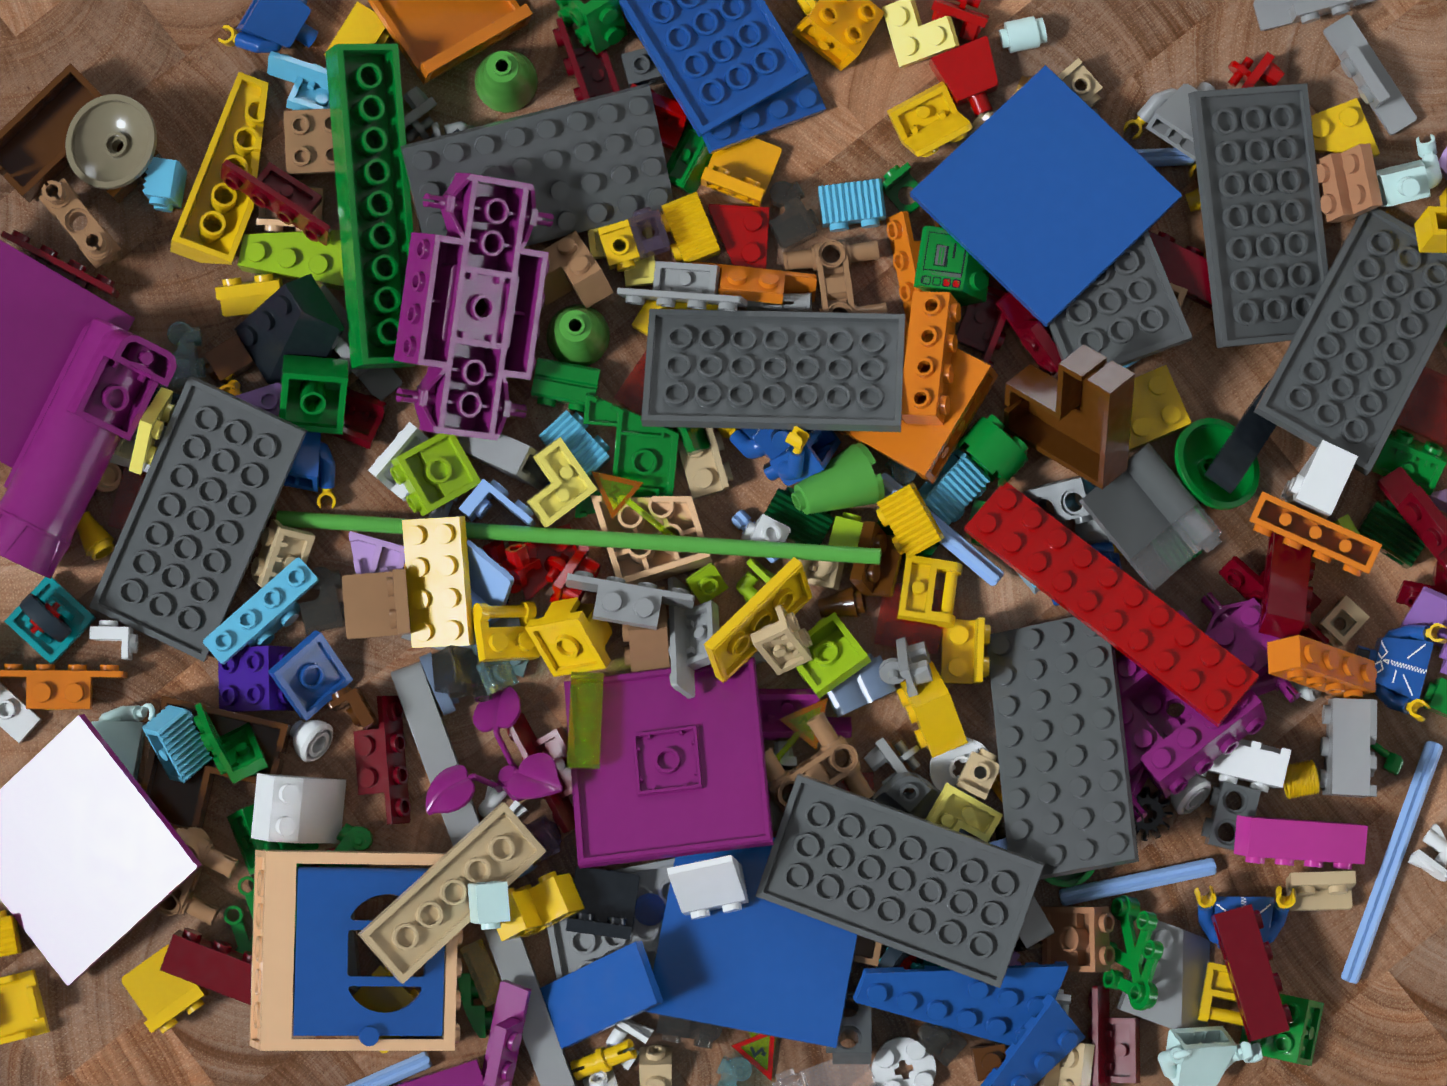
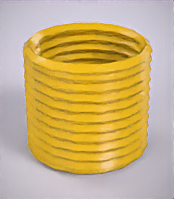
(1301, 779)

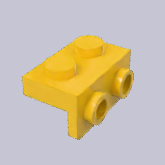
(246, 297)

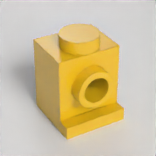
(609, 236)

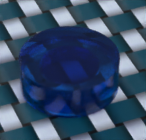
(649, 909)

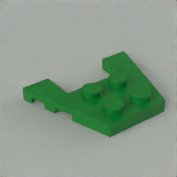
(639, 451)

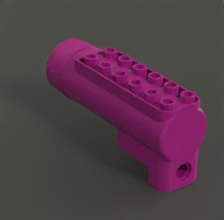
(74, 438)

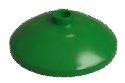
(1193, 455)

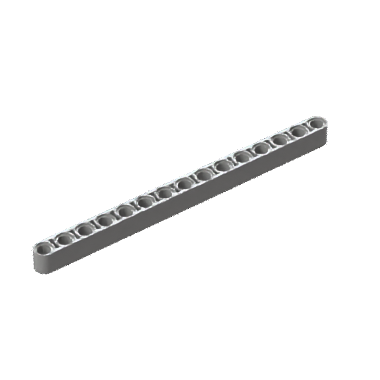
(509, 955)

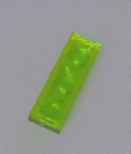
(585, 720)

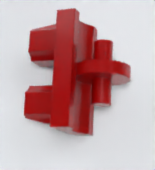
(972, 19)
(1265, 71)
(514, 560)
(559, 568)

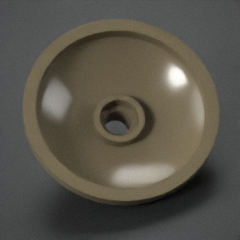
(98, 132)

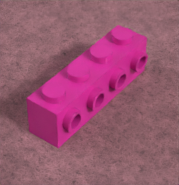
(1300, 840)

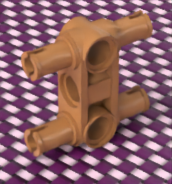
(66, 207)
(835, 278)
(819, 765)
(183, 898)

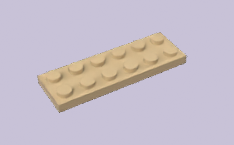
(438, 901)

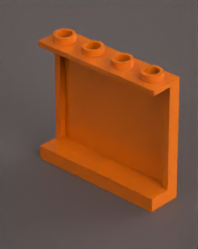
(447, 32)
(929, 446)

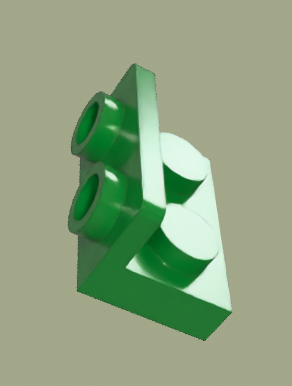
(1420, 460)

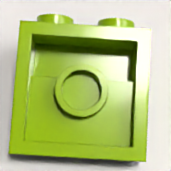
(434, 473)
(834, 656)

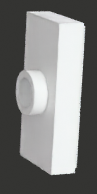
(14, 716)

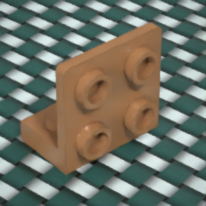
(308, 142)
(376, 604)

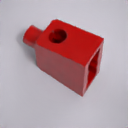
(968, 74)

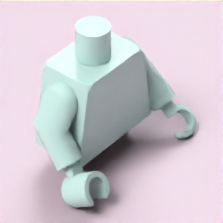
(1412, 179)
(125, 733)
(1203, 1055)

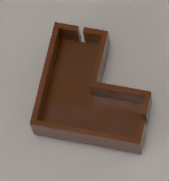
(36, 137)
(1079, 417)
(187, 802)

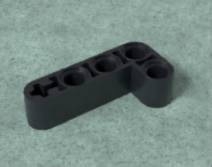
(1240, 448)

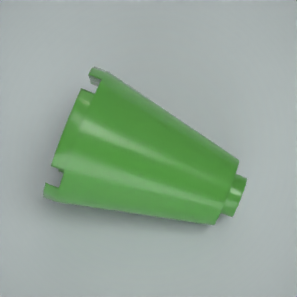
(506, 81)
(582, 346)
(843, 484)

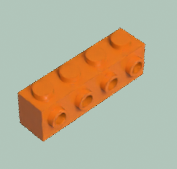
(929, 357)
(1315, 532)
(1321, 667)

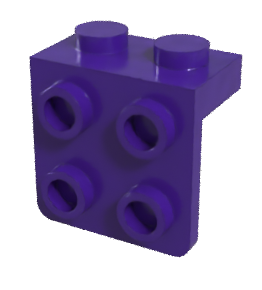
(247, 683)

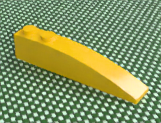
(214, 212)

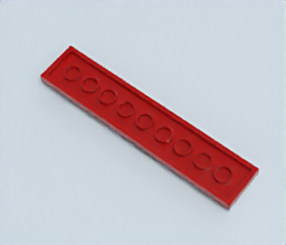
(1112, 603)

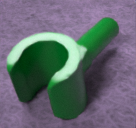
(1393, 761)

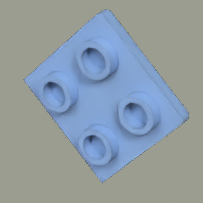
(479, 502)
(488, 579)

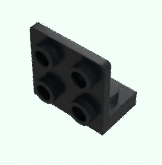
(608, 903)

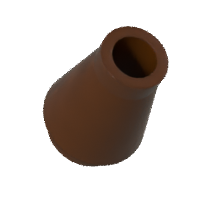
(844, 603)

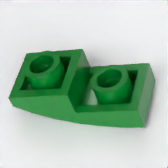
(477, 1014)

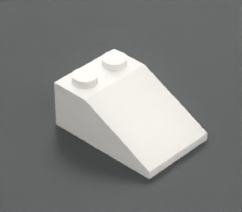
(298, 809)
(709, 886)

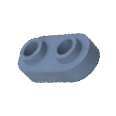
(444, 701)

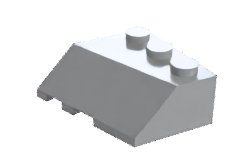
(1347, 748)
(1177, 977)

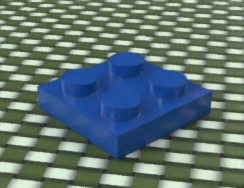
(310, 675)

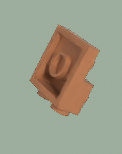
(1348, 184)
(1079, 937)

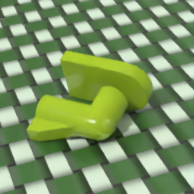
(746, 583)

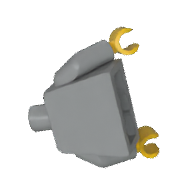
(1170, 118)

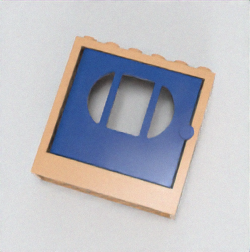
(321, 983)

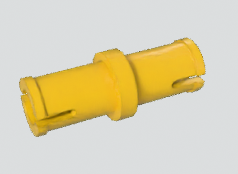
(603, 1059)

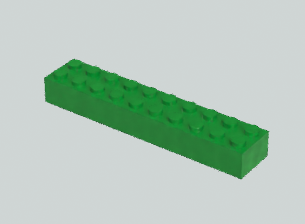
(370, 195)

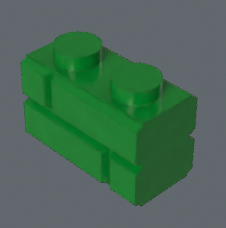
(564, 384)

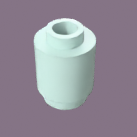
(1023, 34)

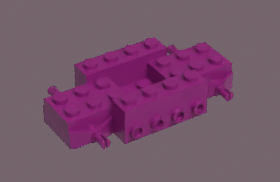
(438, 322)
(1179, 747)

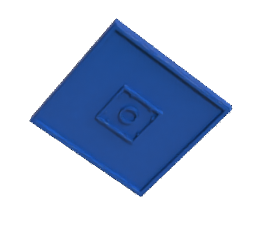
(1045, 195)
(754, 966)

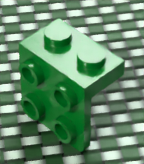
(595, 23)
(234, 752)

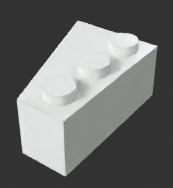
(1320, 480)
(1253, 763)

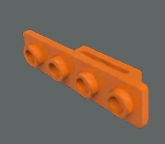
(905, 256)
(761, 283)
(60, 688)

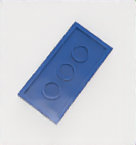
(601, 994)

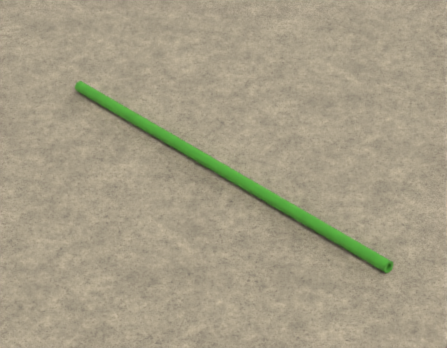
(597, 538)

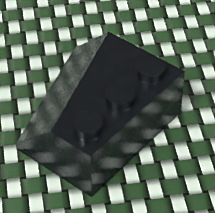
(290, 323)

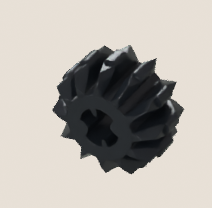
(1158, 814)

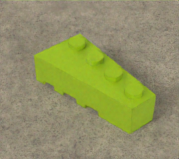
(293, 256)

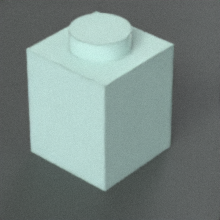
(489, 903)

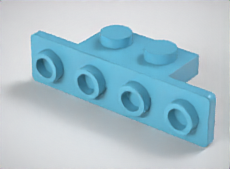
(309, 81)
(263, 613)

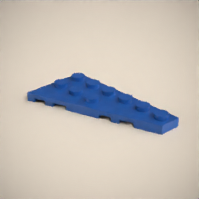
(961, 1001)

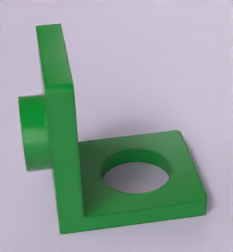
(894, 181)

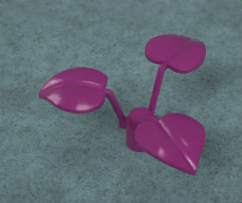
(533, 779)

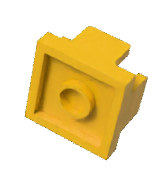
(570, 639)
(21, 1007)

